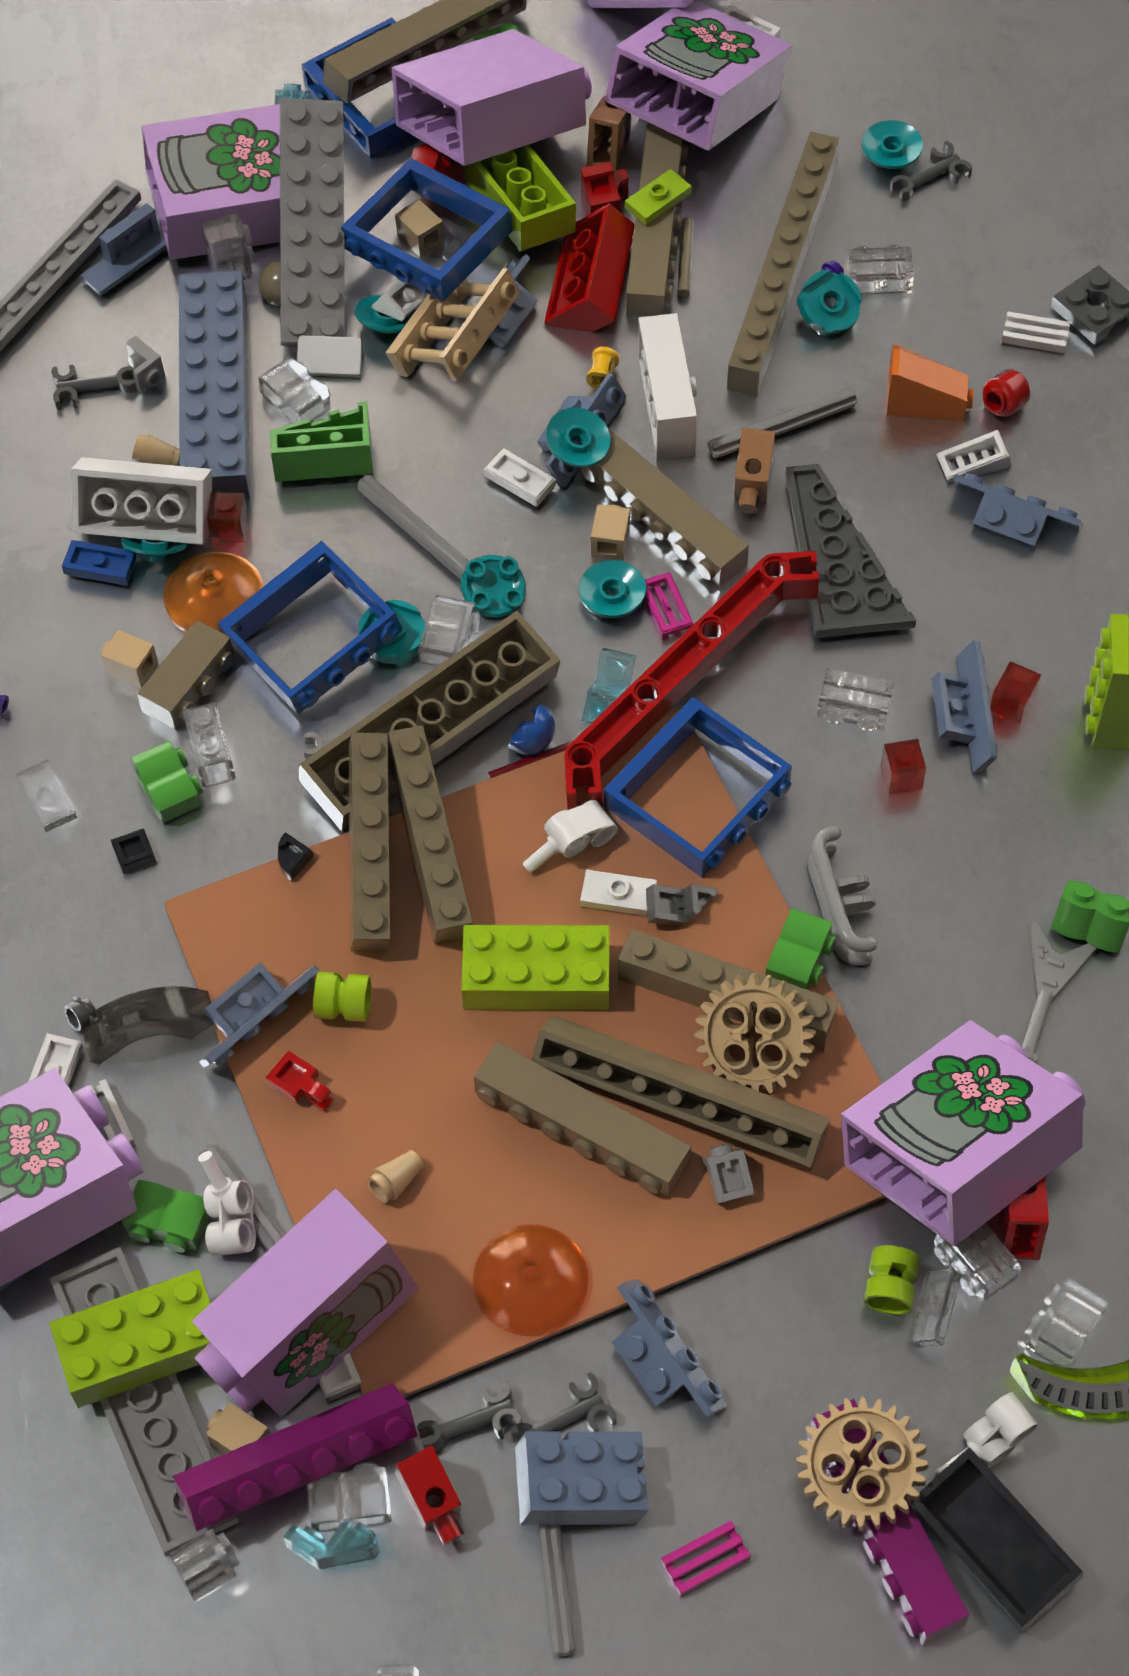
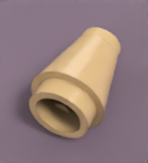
(154, 451)
(394, 1176)

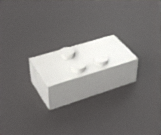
(667, 386)
(140, 500)

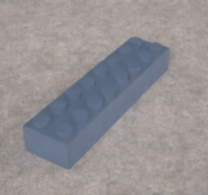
(214, 378)

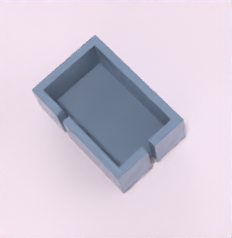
(581, 1478)

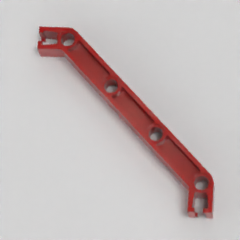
(685, 665)

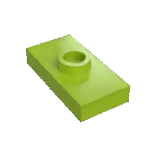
(658, 197)

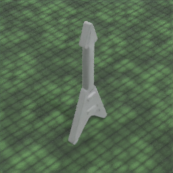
(1051, 974)

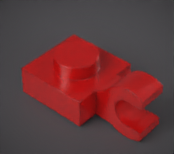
(297, 1078)

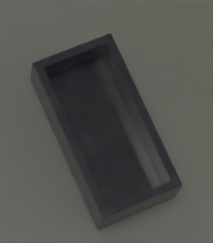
(997, 1539)

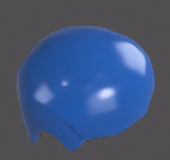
(534, 736)

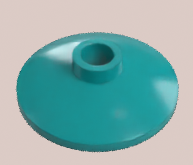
(892, 144)
(377, 320)
(580, 426)
(152, 549)
(614, 578)

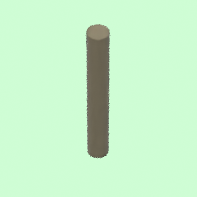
(685, 257)

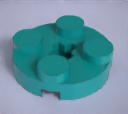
(817, 314)
(407, 642)

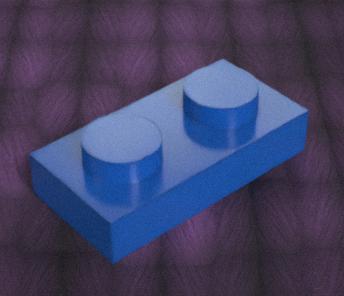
(99, 562)

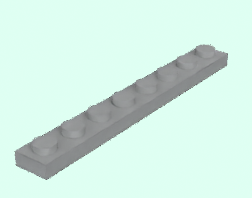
(64, 258)

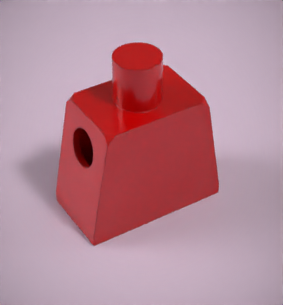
(1031, 1210)

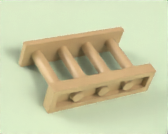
(432, 316)

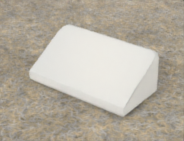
(399, 300)
(331, 355)

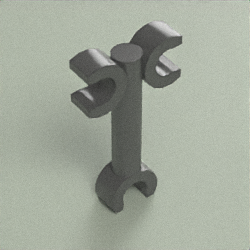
(942, 163)
(69, 384)
(588, 1404)
(497, 1411)

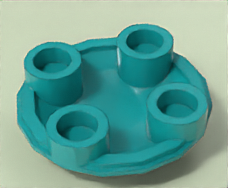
(493, 585)

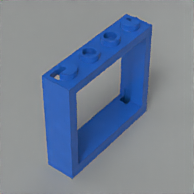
(369, 139)
(439, 188)
(286, 589)
(691, 717)

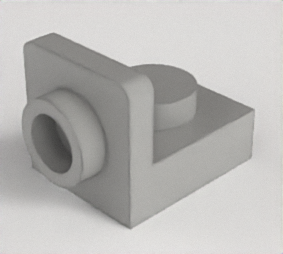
(146, 363)
(728, 1173)

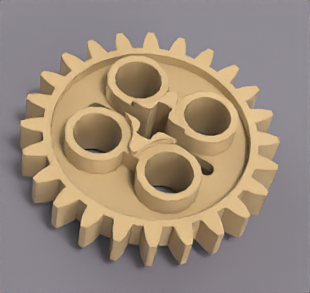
(788, 1035)
(830, 1446)

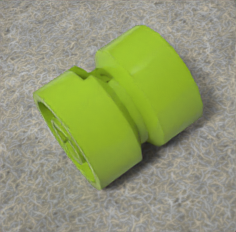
(340, 996)
(892, 1280)

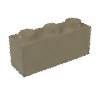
(186, 674)

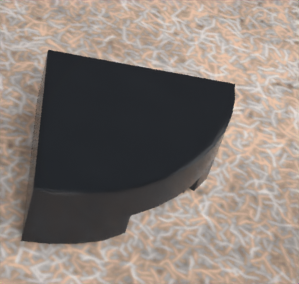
(292, 856)

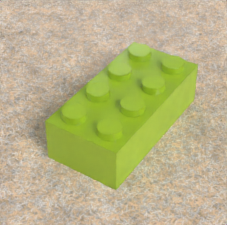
(525, 185)
(1110, 687)
(535, 967)
(131, 1338)

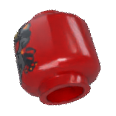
(1006, 393)

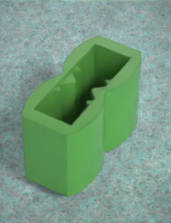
(166, 781)
(1092, 916)
(801, 949)
(167, 1216)

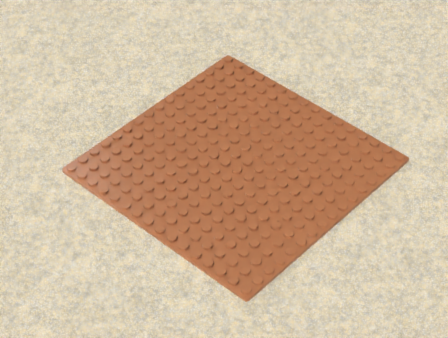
(412, 1065)

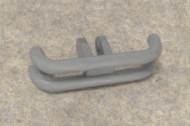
(836, 907)

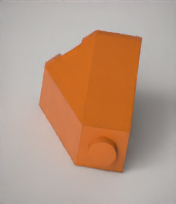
(925, 387)

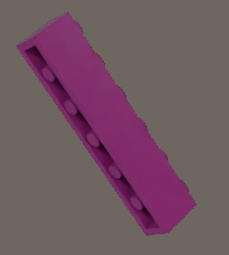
(294, 1456)
(906, 1558)

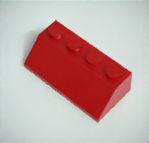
(591, 272)

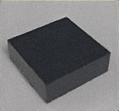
(133, 851)

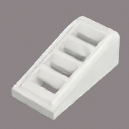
(982, 445)

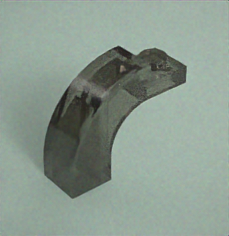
(146, 1014)

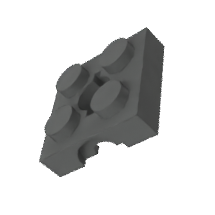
(1104, 291)

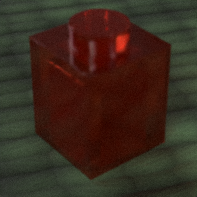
(227, 517)
(1015, 692)
(903, 766)

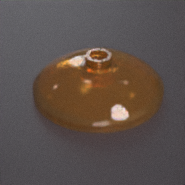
(191, 598)
(536, 1301)

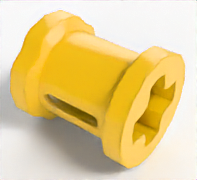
(601, 365)

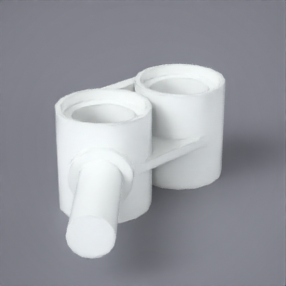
(572, 831)
(233, 1205)
(999, 1431)

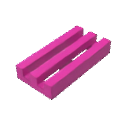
(674, 627)
(698, 1544)

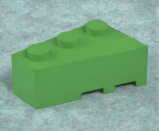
(324, 447)

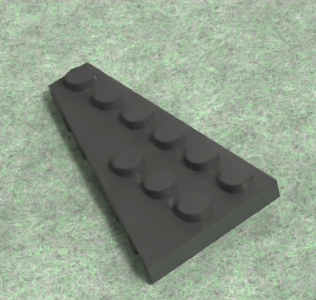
(852, 581)

